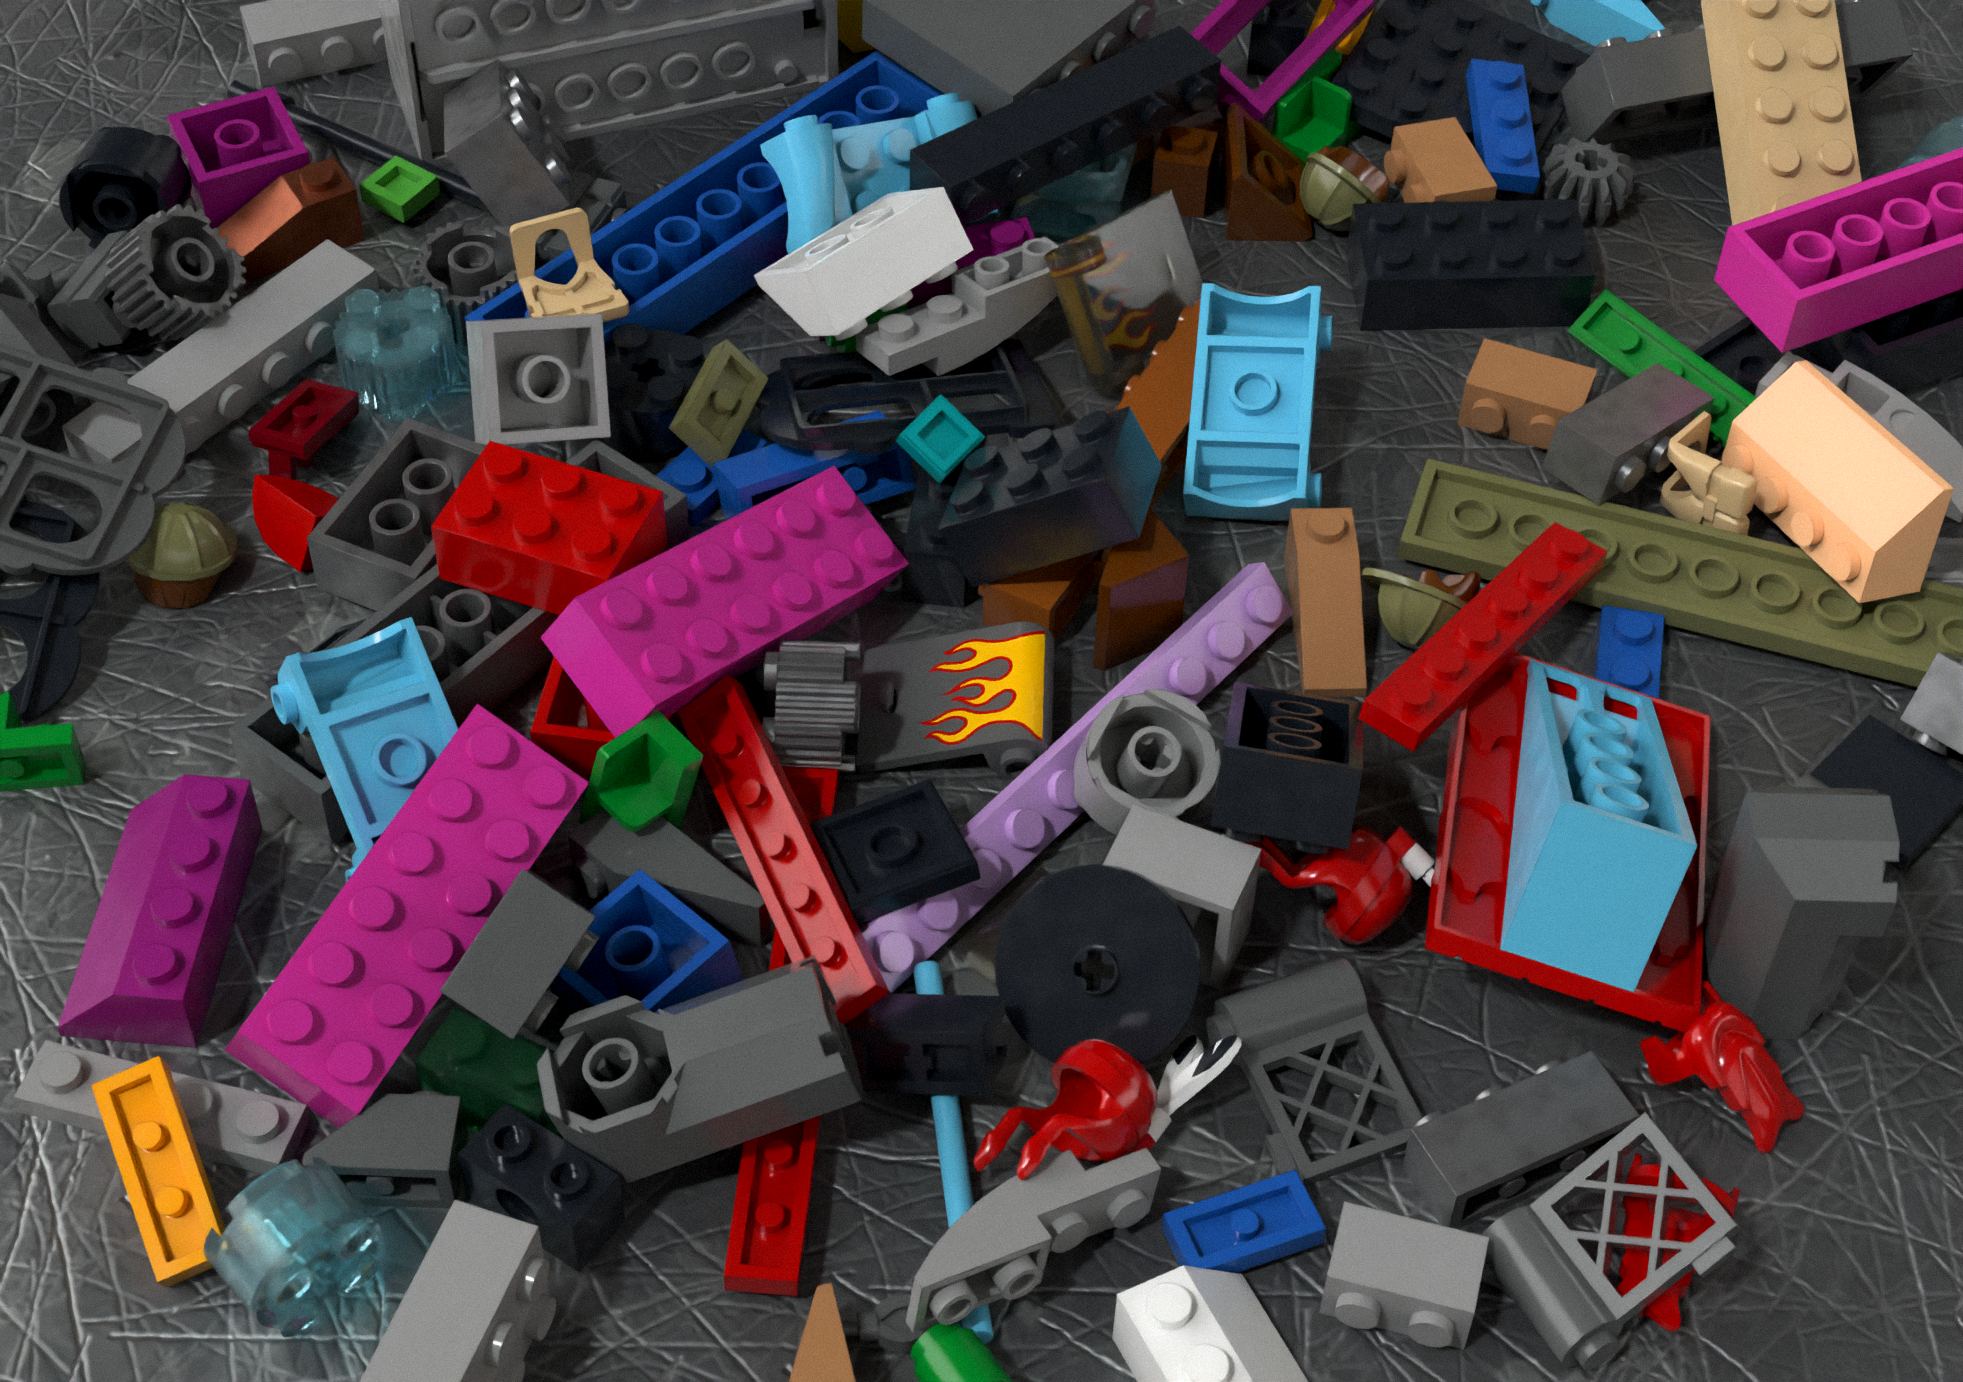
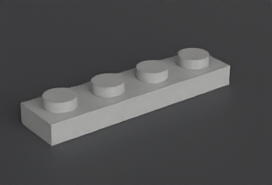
(225, 1120)

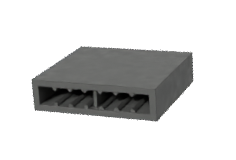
(1001, 47)

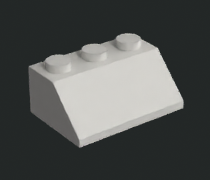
(868, 262)
(1200, 1329)

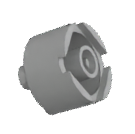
(1151, 728)

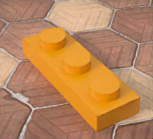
(160, 1168)

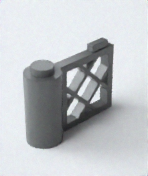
(1286, 1025)
(1560, 1282)

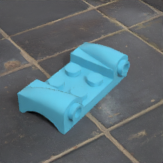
(845, 169)
(1254, 405)
(372, 721)

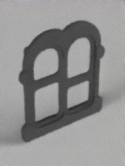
(122, 488)

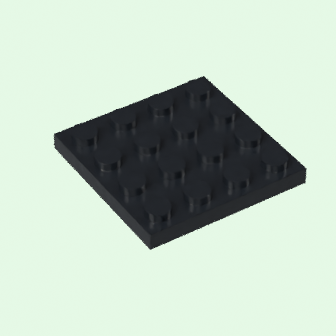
(1417, 59)

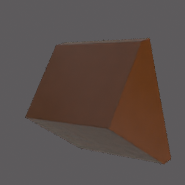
(1260, 184)
(1140, 595)

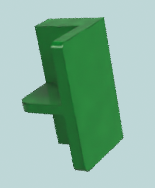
(1315, 111)
(643, 775)

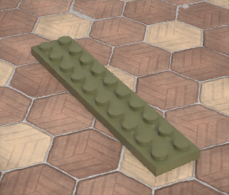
(1685, 571)

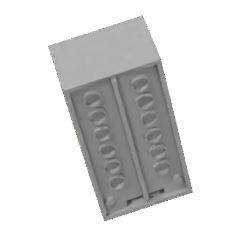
(607, 60)

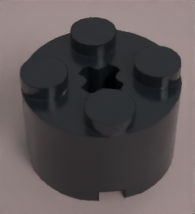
(123, 181)
(646, 386)

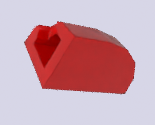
(287, 515)

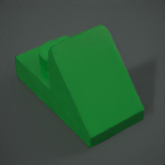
(38, 754)

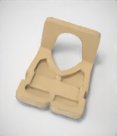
(590, 288)
(1717, 494)

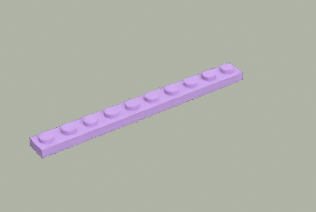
(1042, 799)

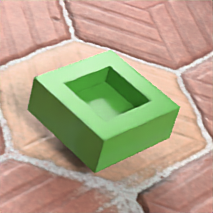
(400, 189)

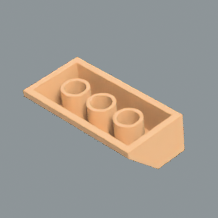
(1840, 484)

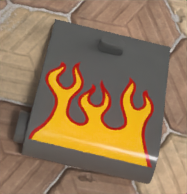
(959, 699)

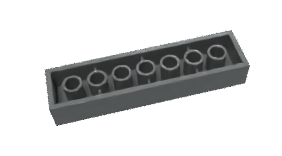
(475, 644)

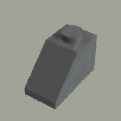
(400, 1151)

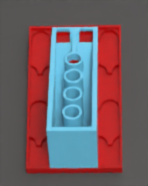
(1576, 840)

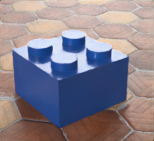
(648, 951)

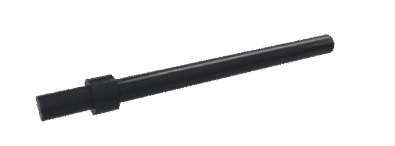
(363, 145)

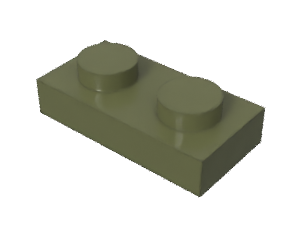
(718, 403)

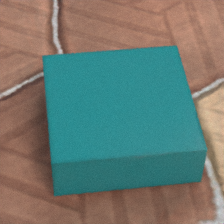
(940, 438)

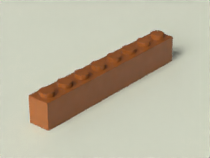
(1162, 408)

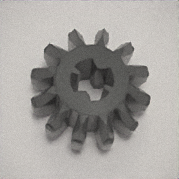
(1591, 175)

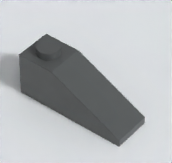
(609, 854)

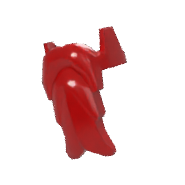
(1728, 1056)
(1681, 1227)

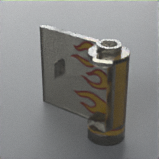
(1125, 288)

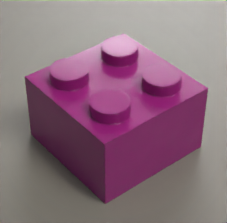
(236, 150)

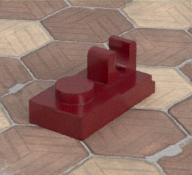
(302, 425)

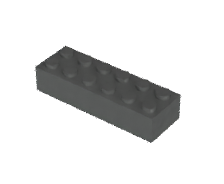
(1667, 80)

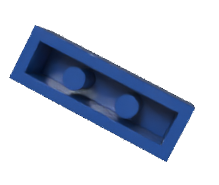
(769, 470)

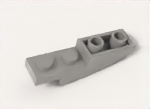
(982, 311)
(1898, 416)
(1006, 1236)

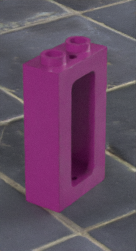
(1234, 15)

